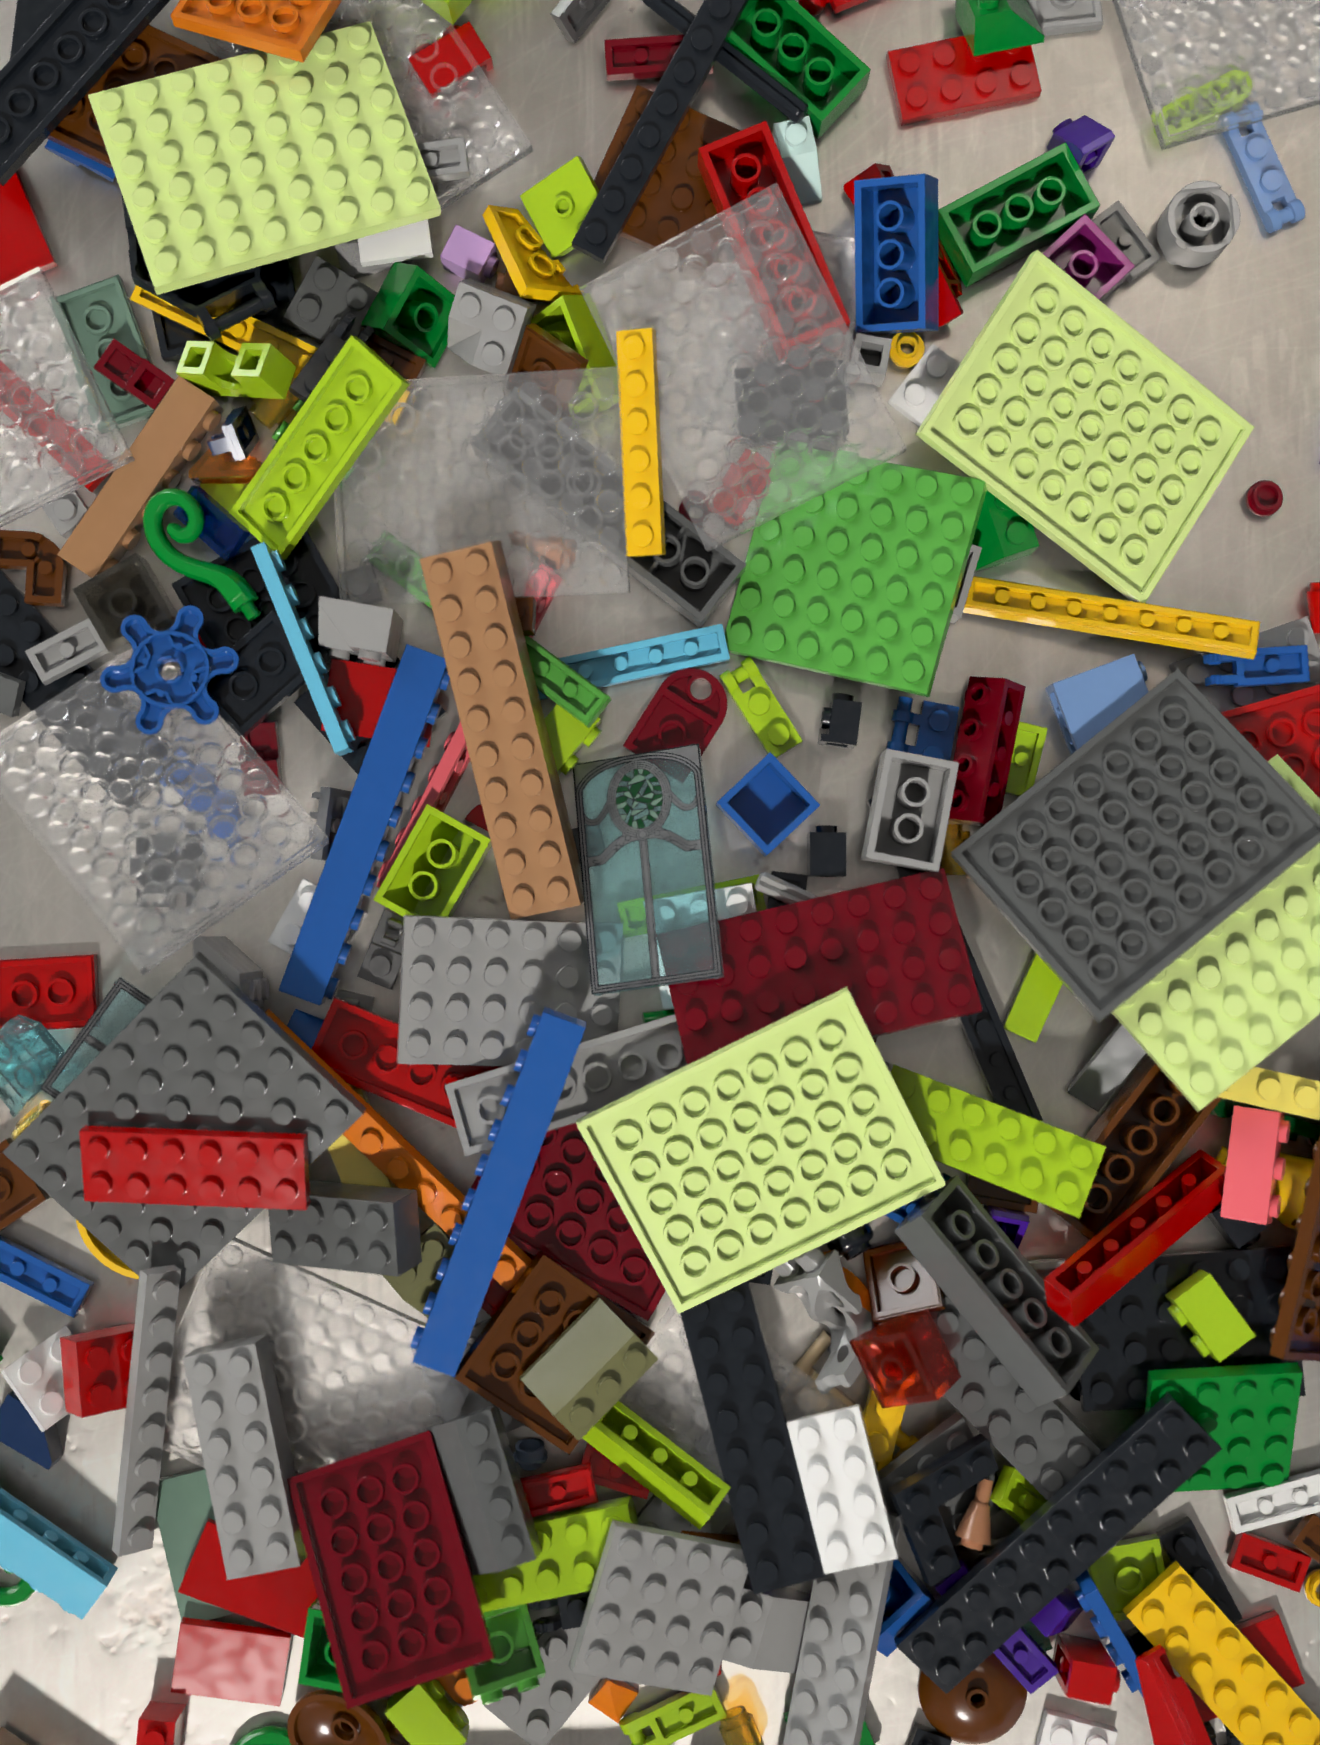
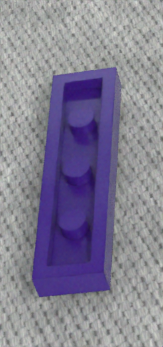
(1020, 1652)

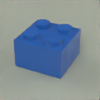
(767, 804)

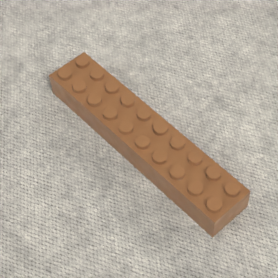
(504, 728)

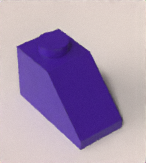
(1085, 139)

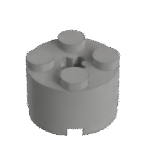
(1197, 224)

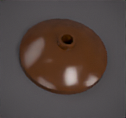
(324, 1720)
(971, 1721)

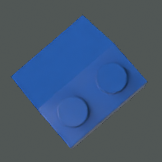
(904, 1603)

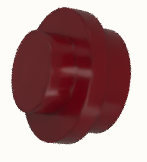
(1264, 498)

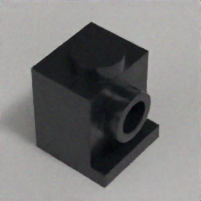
(841, 721)

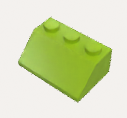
(574, 325)
(433, 866)

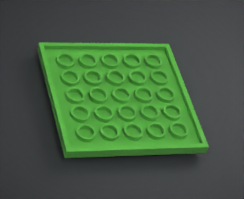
(860, 578)

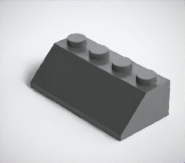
(486, 1491)

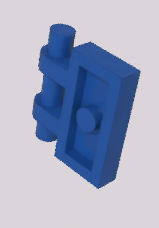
(934, 732)

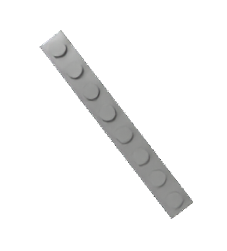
(146, 1409)

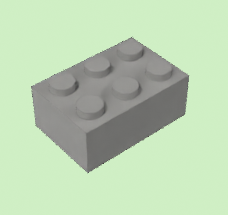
(909, 811)

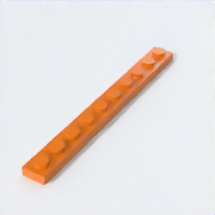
(411, 1170)

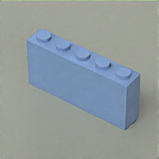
(1096, 698)

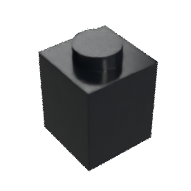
(826, 852)
(1234, 1231)

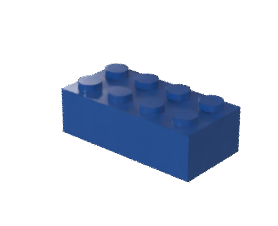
(896, 254)

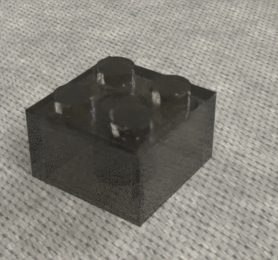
(121, 592)

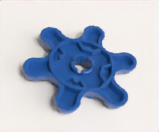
(155, 649)

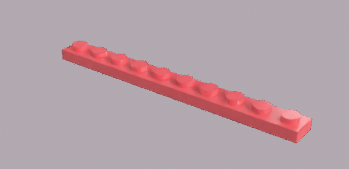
(446, 775)

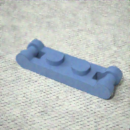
(1264, 176)

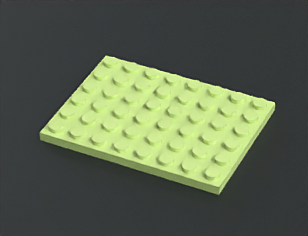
(263, 158)
(1085, 428)
(1239, 985)
(761, 1151)

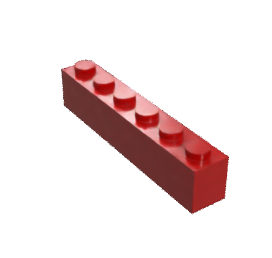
(1135, 1238)

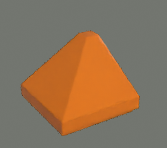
(613, 1698)

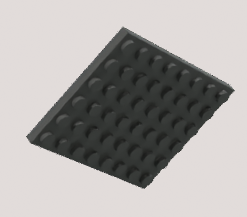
(1139, 844)
(185, 1062)

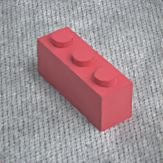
(1254, 1165)

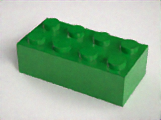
(801, 57)
(1015, 214)

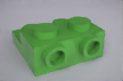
(516, 1659)

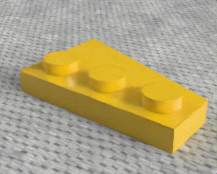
(527, 263)

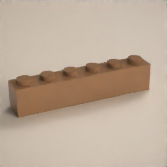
(160, 454)

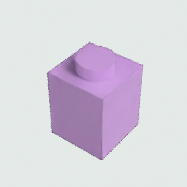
(469, 255)

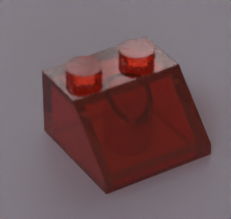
(906, 1360)

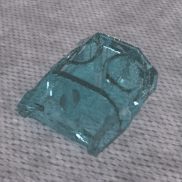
(26, 1060)

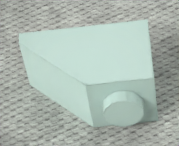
(800, 158)

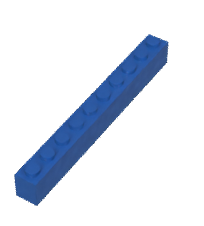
(365, 825)
(499, 1191)

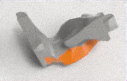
(821, 1286)

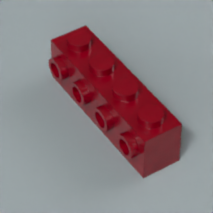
(985, 748)

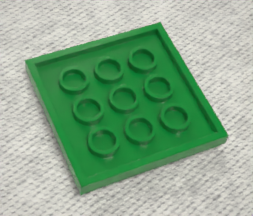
(1246, 1411)

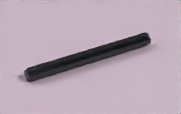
(737, 63)

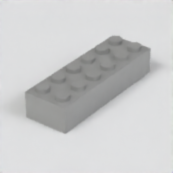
(245, 1455)

